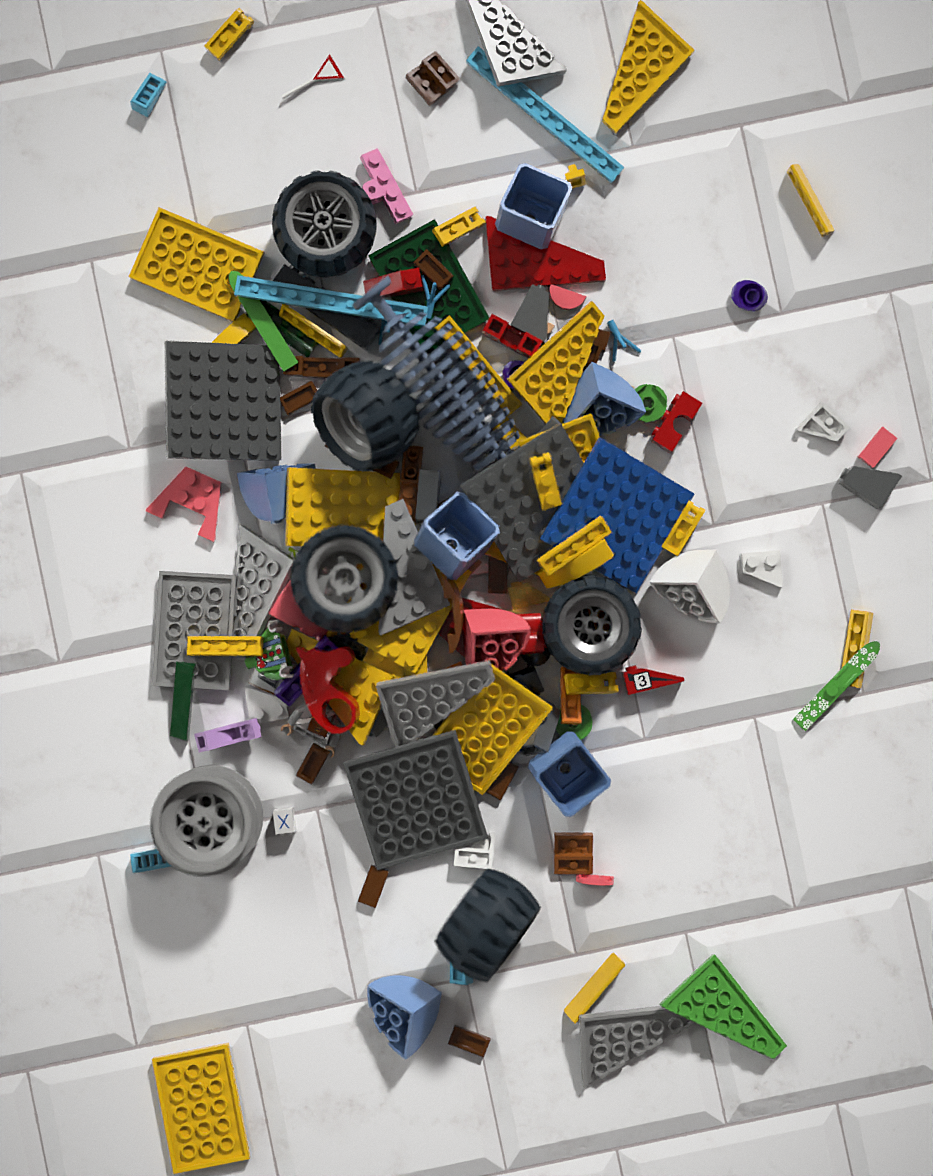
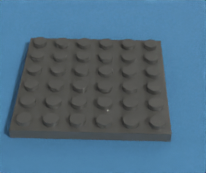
(222, 401)
(512, 501)
(415, 799)

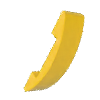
(236, 331)
(579, 566)

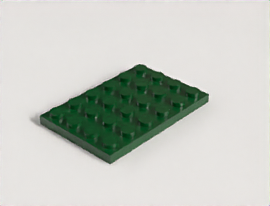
(458, 301)

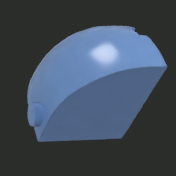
(607, 398)
(267, 491)
(404, 1011)

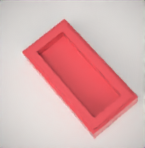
(877, 447)

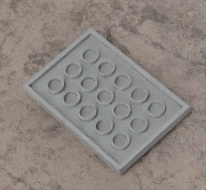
(193, 607)

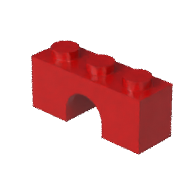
(503, 333)
(665, 435)

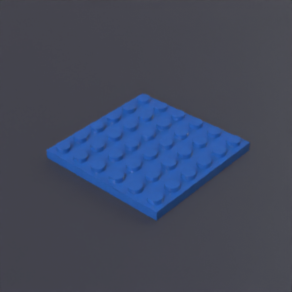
(633, 502)

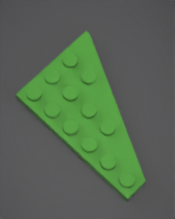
(720, 1004)

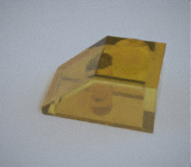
(525, 595)

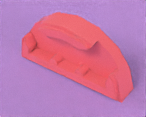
(565, 298)
(595, 879)

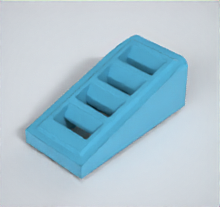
(143, 105)
(135, 865)

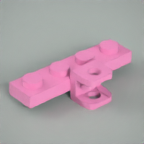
(384, 187)

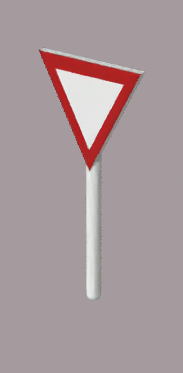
(327, 71)

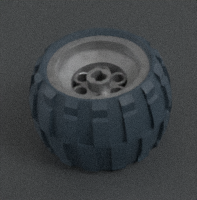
(564, 638)

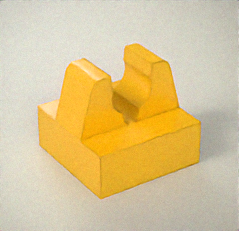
(575, 176)

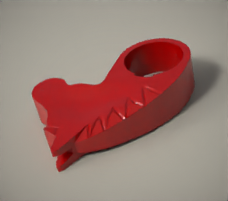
(318, 685)

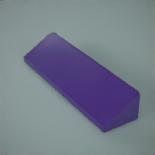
(291, 688)

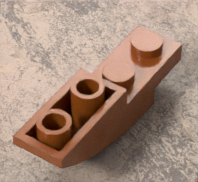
(410, 478)

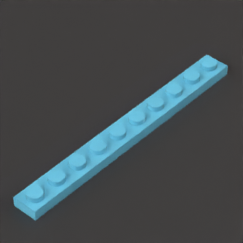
(550, 120)
(320, 299)

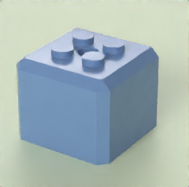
(533, 194)
(462, 525)
(579, 784)

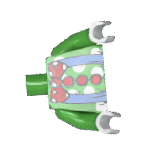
(276, 656)

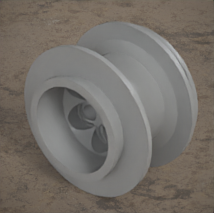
(224, 789)

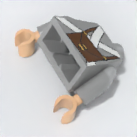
(308, 726)

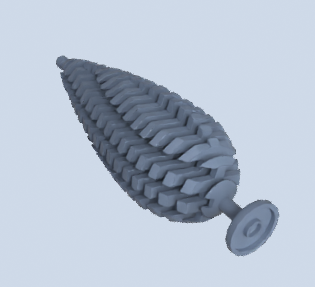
(449, 391)

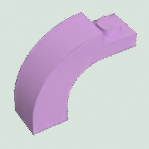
(228, 735)

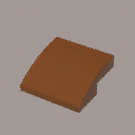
(573, 853)

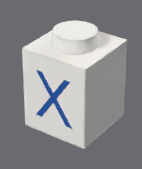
(284, 821)

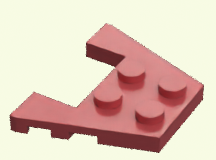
(193, 492)

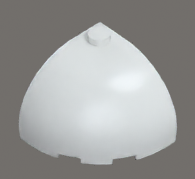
(695, 584)

